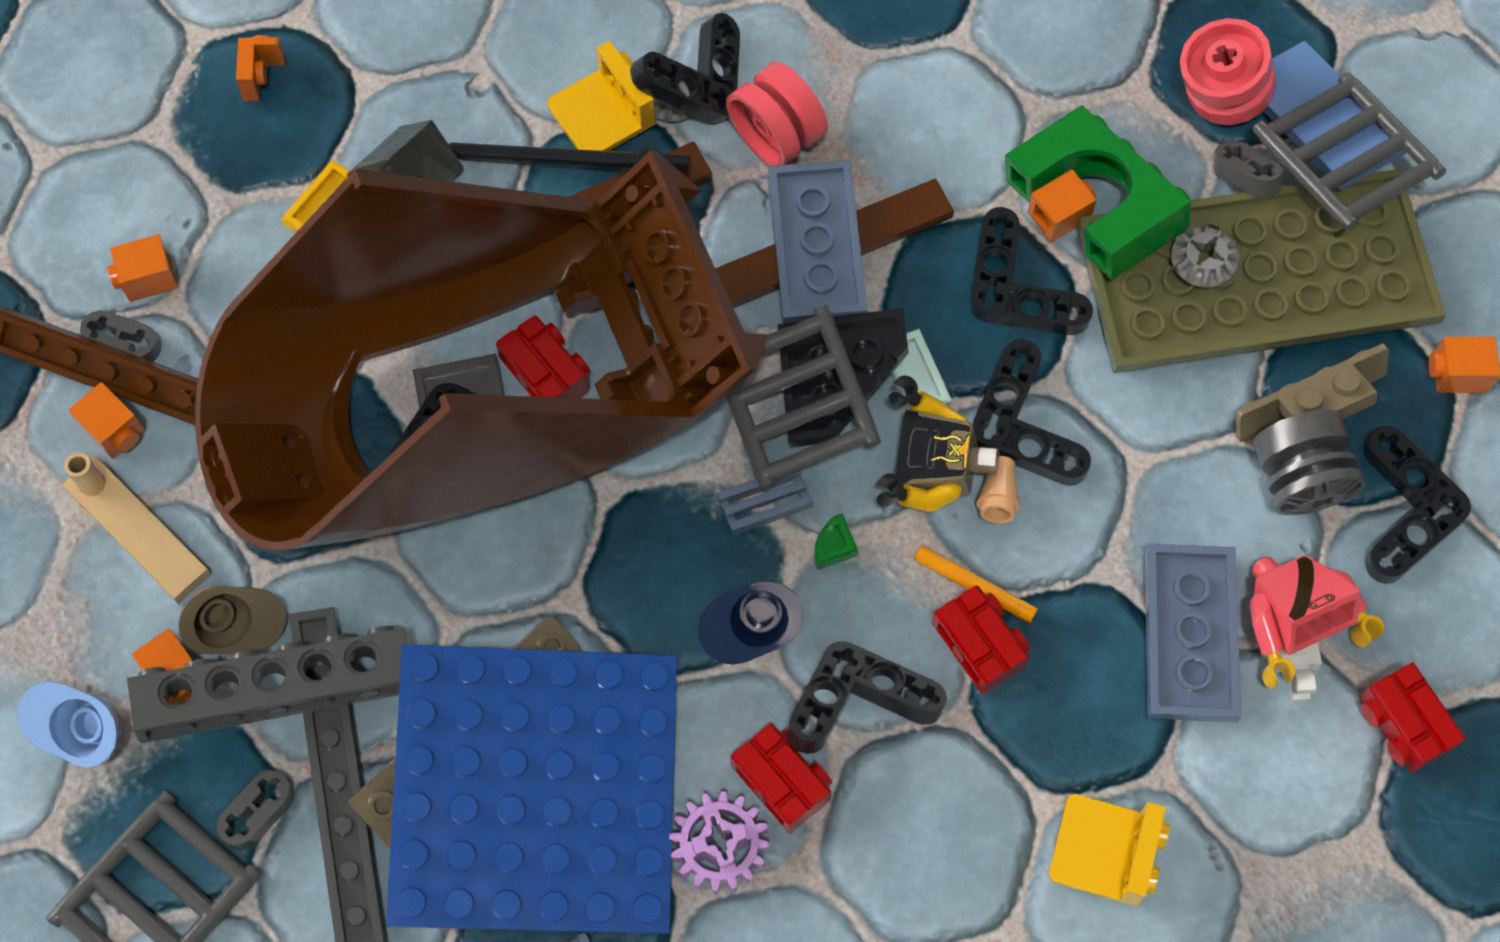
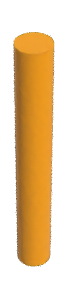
(968, 580)

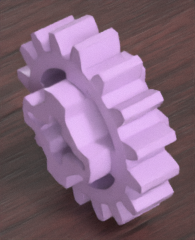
(737, 838)

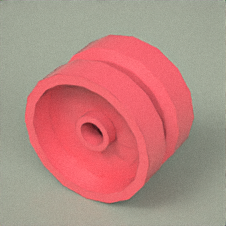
(1228, 71)
(777, 114)

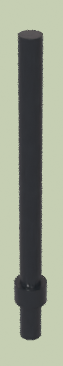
(561, 156)

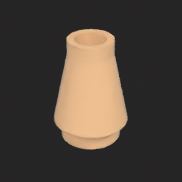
(999, 494)

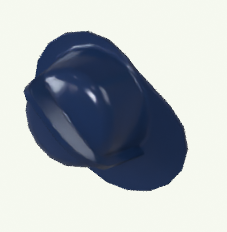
(750, 622)

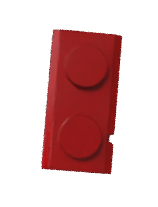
(541, 362)
(981, 638)
(1411, 718)
(782, 778)

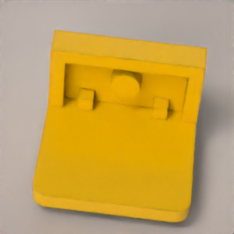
(604, 105)
(1109, 849)

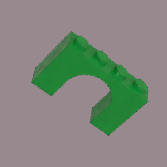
(1083, 142)

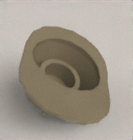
(231, 620)

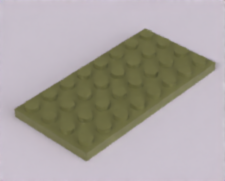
(1292, 286)

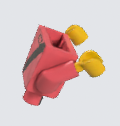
(1302, 606)

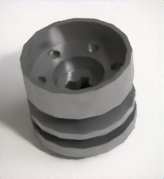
(1308, 462)

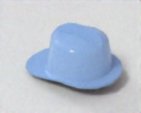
(69, 723)

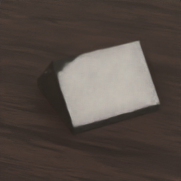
(415, 152)

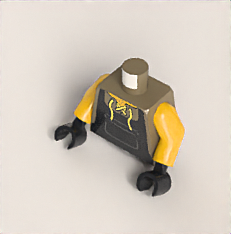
(934, 453)

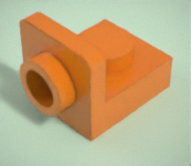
(252, 61)

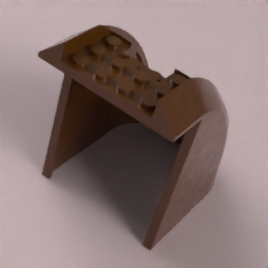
(423, 259)

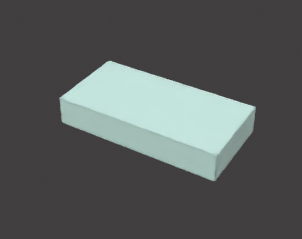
(922, 369)

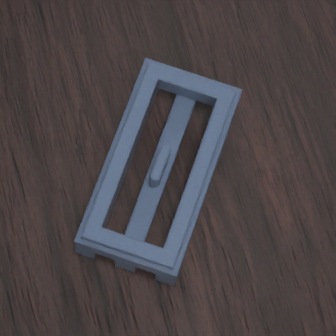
(753, 487)

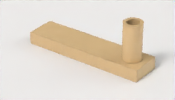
(133, 526)

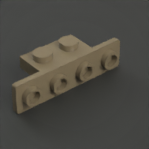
(1339, 388)

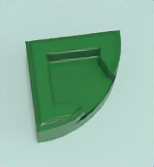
(834, 543)

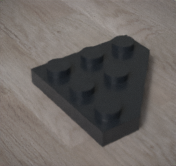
(875, 347)

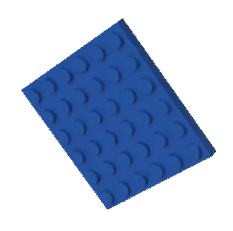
(533, 790)

